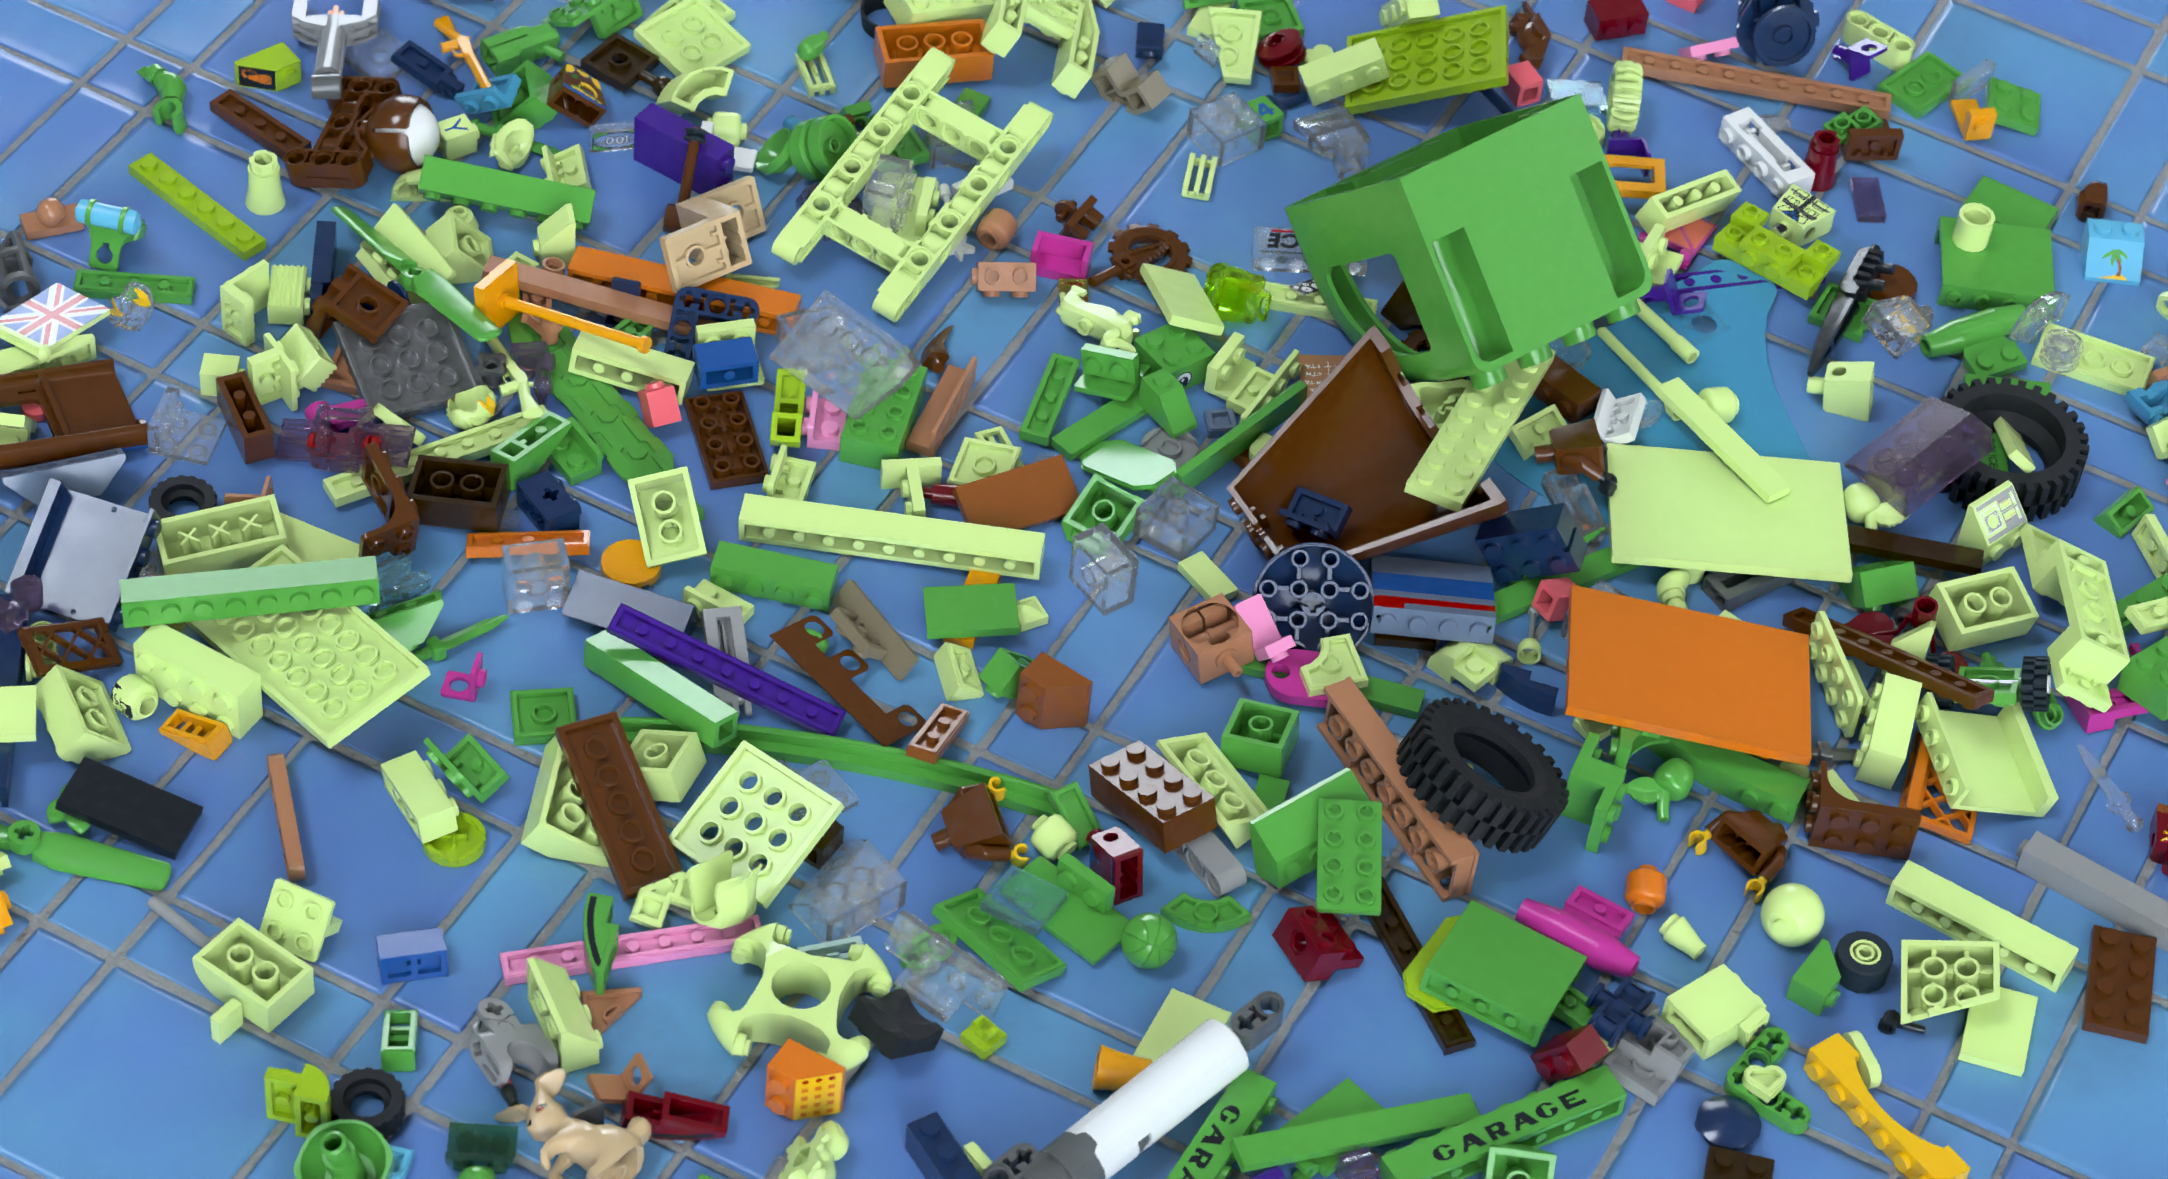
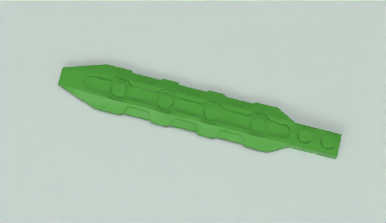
(602, 411)

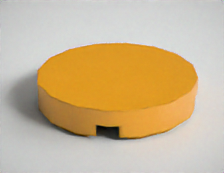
(626, 564)

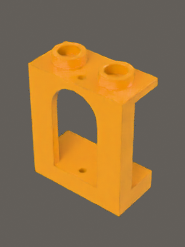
(1638, 189)

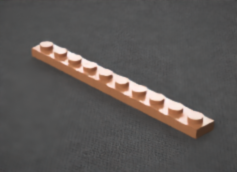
(1758, 82)

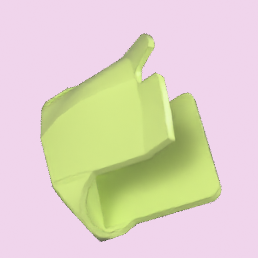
(716, 892)

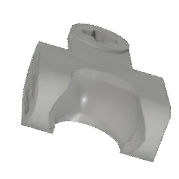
(501, 1041)

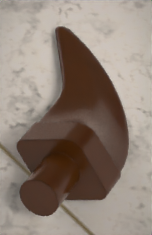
(935, 353)

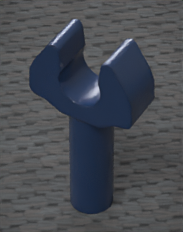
(1290, 101)

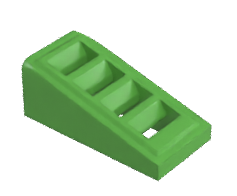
(399, 1042)

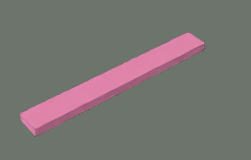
(633, 949)

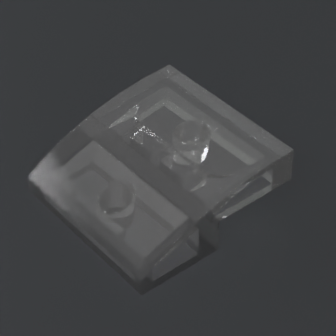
(1325, 126)

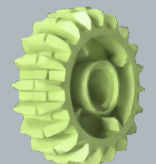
(1624, 96)

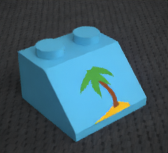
(2112, 251)

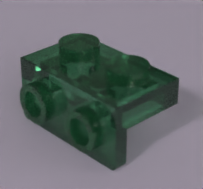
(482, 1145)

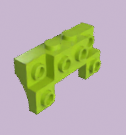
(1772, 255)

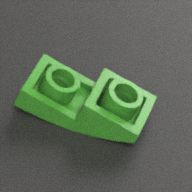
(1859, 119)

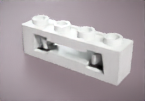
(1764, 155)

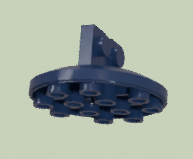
(1316, 594)

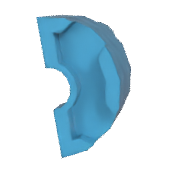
(2149, 404)

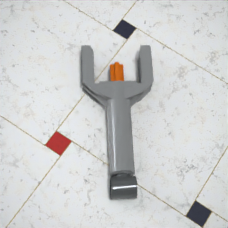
(332, 36)

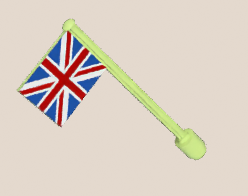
(50, 320)

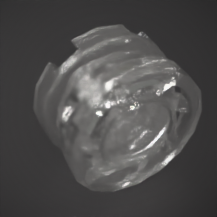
(2061, 351)

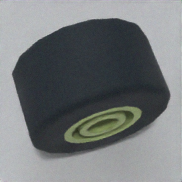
(1863, 961)

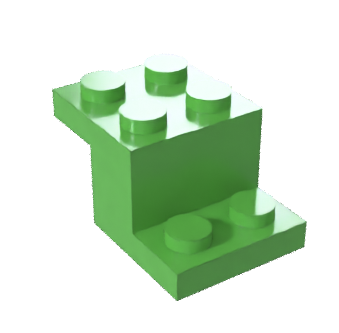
(1595, 792)

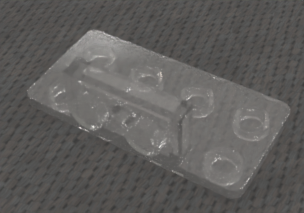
(941, 973)

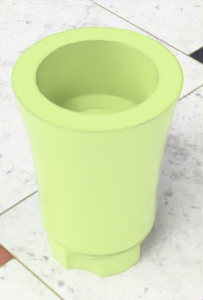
(264, 184)

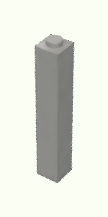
(2094, 887)

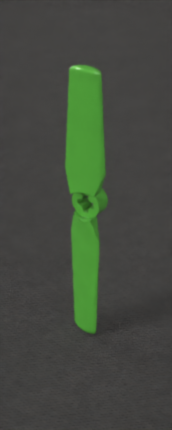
(427, 284)
(84, 857)

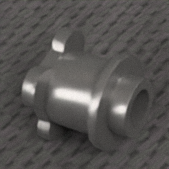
(491, 369)

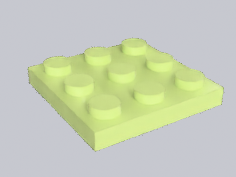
(691, 38)

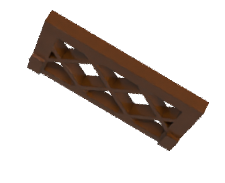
(103, 642)

